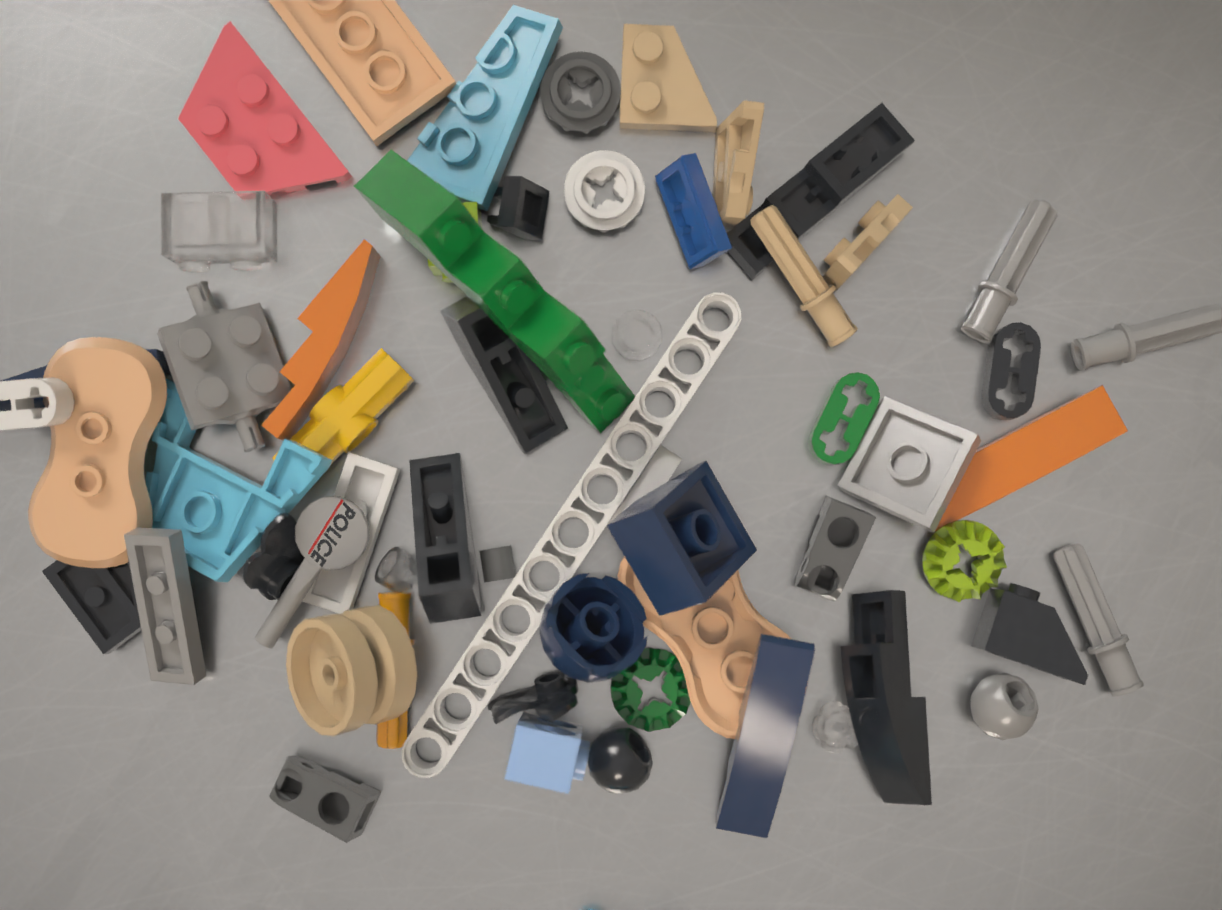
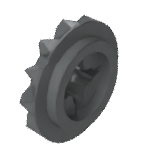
(582, 69)

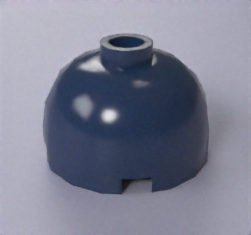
(593, 628)

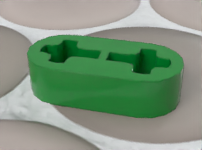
(854, 424)

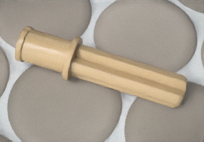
(803, 276)

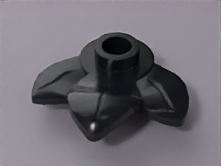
(277, 561)
(550, 697)

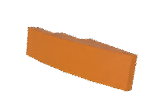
(334, 321)
(1035, 451)

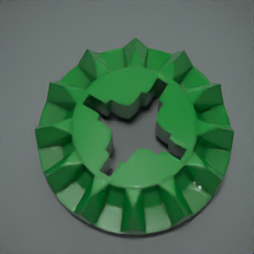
(655, 715)

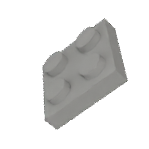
(909, 463)

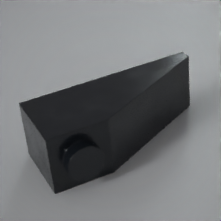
(506, 375)
(443, 539)

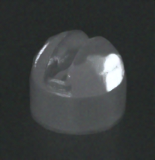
(396, 570)

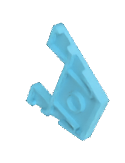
(213, 505)

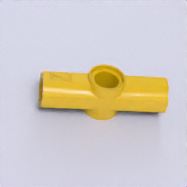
(351, 411)

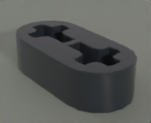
(1023, 373)

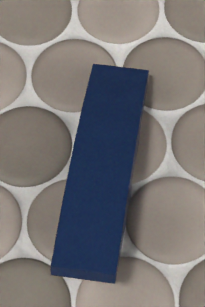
(765, 735)

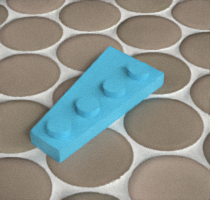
(486, 112)

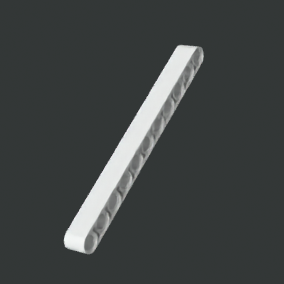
(493, 635)

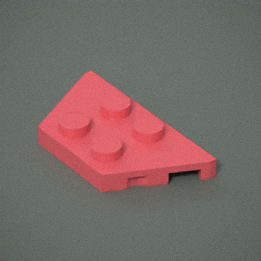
(254, 125)

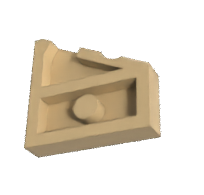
(660, 83)
(735, 160)
(877, 225)

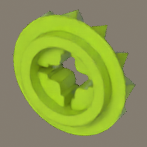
(943, 553)

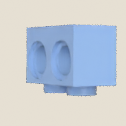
(547, 753)

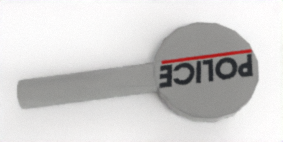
(329, 536)

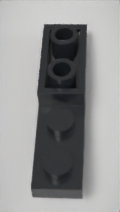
(879, 699)

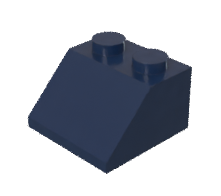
(683, 540)

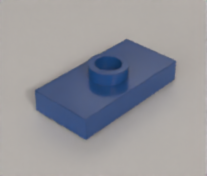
(693, 211)

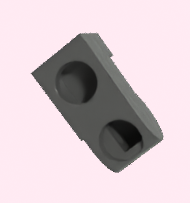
(833, 548)
(324, 798)

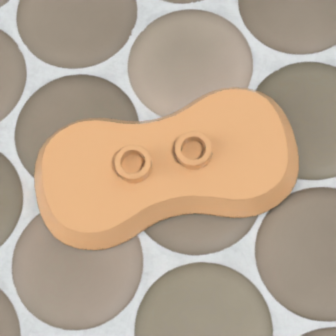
(97, 457)
(712, 645)

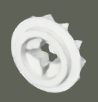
(598, 168)

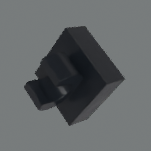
(521, 208)

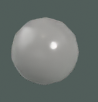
(1004, 706)

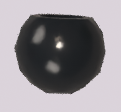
(619, 760)

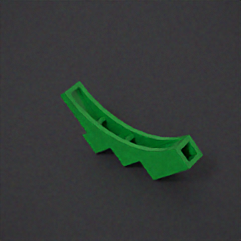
(499, 285)

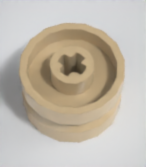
(351, 669)

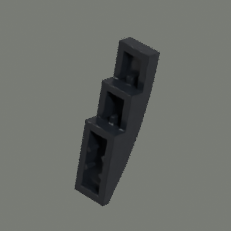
(824, 183)

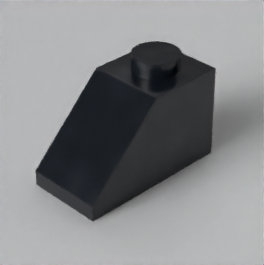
(1028, 633)

